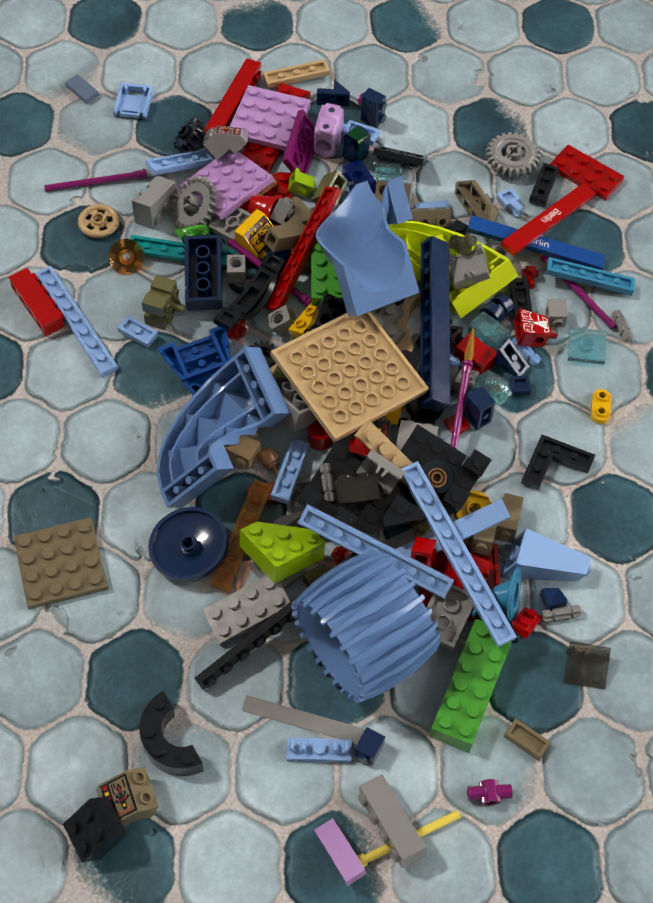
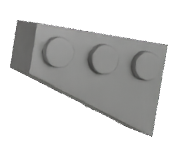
(154, 202)

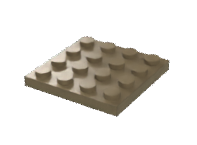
(60, 563)

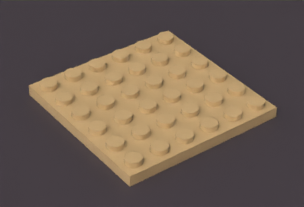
(349, 373)

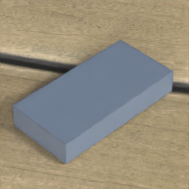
(81, 88)

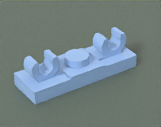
(319, 750)

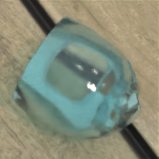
(495, 386)

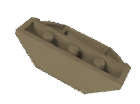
(475, 201)

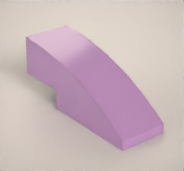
(340, 852)

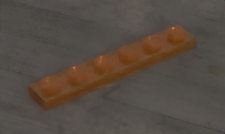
(250, 513)

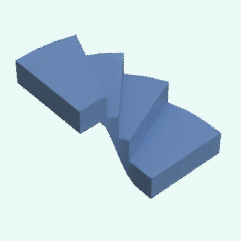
(226, 406)

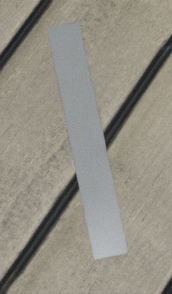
(302, 719)

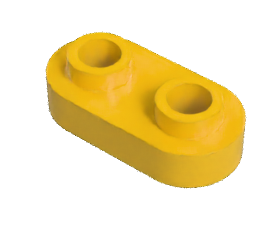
(600, 405)

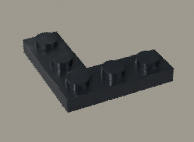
(552, 449)

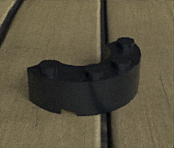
(163, 755)

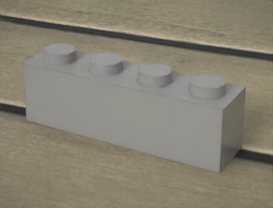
(392, 821)

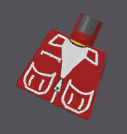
(532, 329)

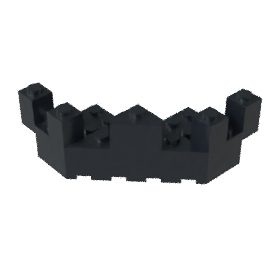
(400, 506)

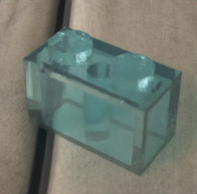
(386, 170)
(489, 330)

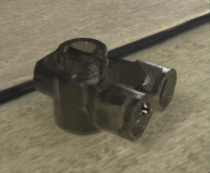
(462, 244)

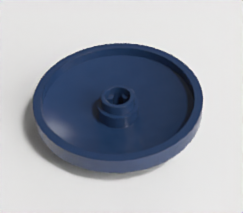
(188, 544)

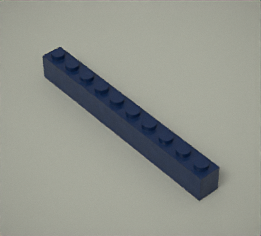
(435, 324)

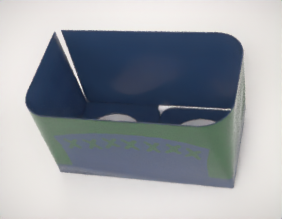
(359, 140)

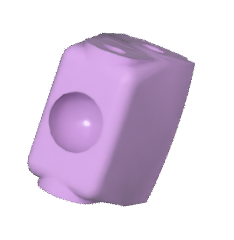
(328, 140)

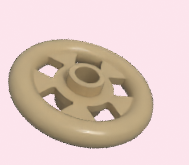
(98, 221)

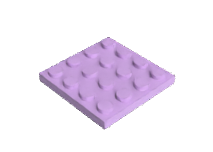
(268, 116)
(234, 180)

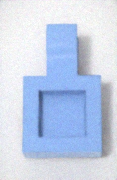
(511, 200)

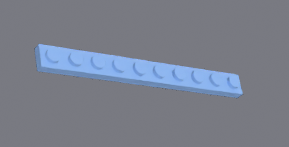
(458, 555)

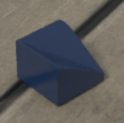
(553, 598)

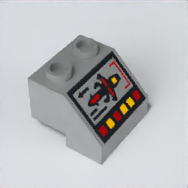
(223, 138)

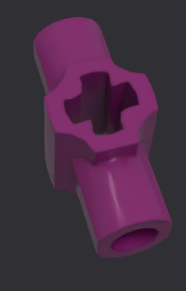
(489, 792)

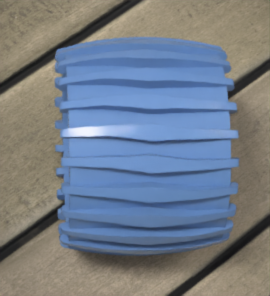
(366, 625)

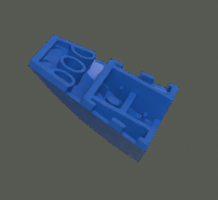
(198, 359)

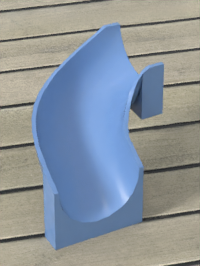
(366, 254)

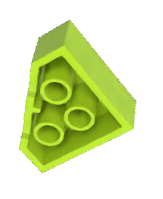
(281, 548)

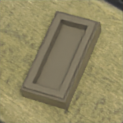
(527, 739)

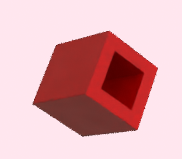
(424, 550)

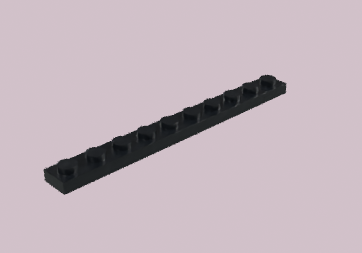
(254, 640)

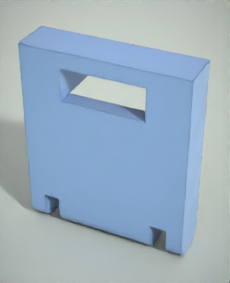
(133, 105)

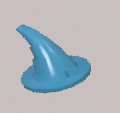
(507, 595)

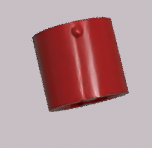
(318, 437)

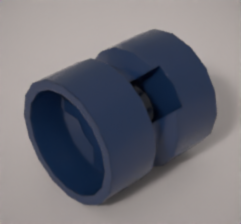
(498, 307)

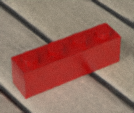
(36, 301)

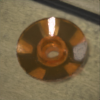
(122, 247)

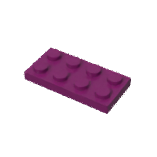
(300, 144)

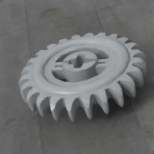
(512, 161)
(188, 200)

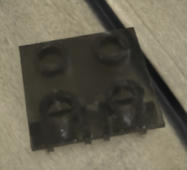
(587, 665)

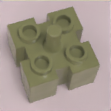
(161, 302)

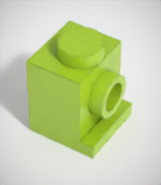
(301, 183)

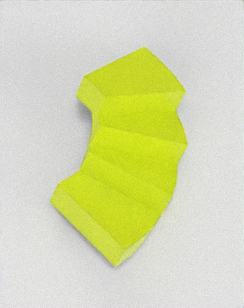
(467, 298)

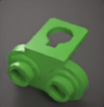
(192, 231)

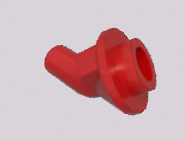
(530, 272)

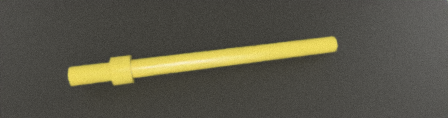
(422, 831)

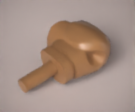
(269, 458)

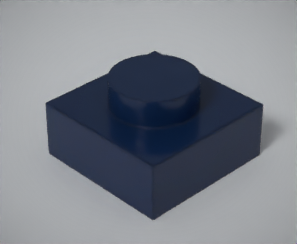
(520, 385)

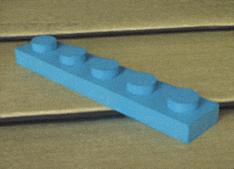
(590, 276)

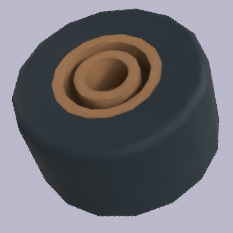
(443, 480)

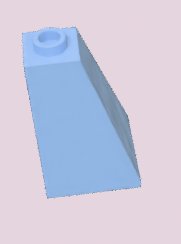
(544, 559)

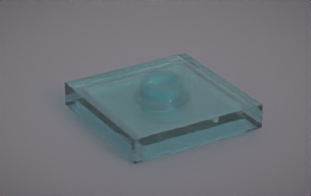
(587, 345)

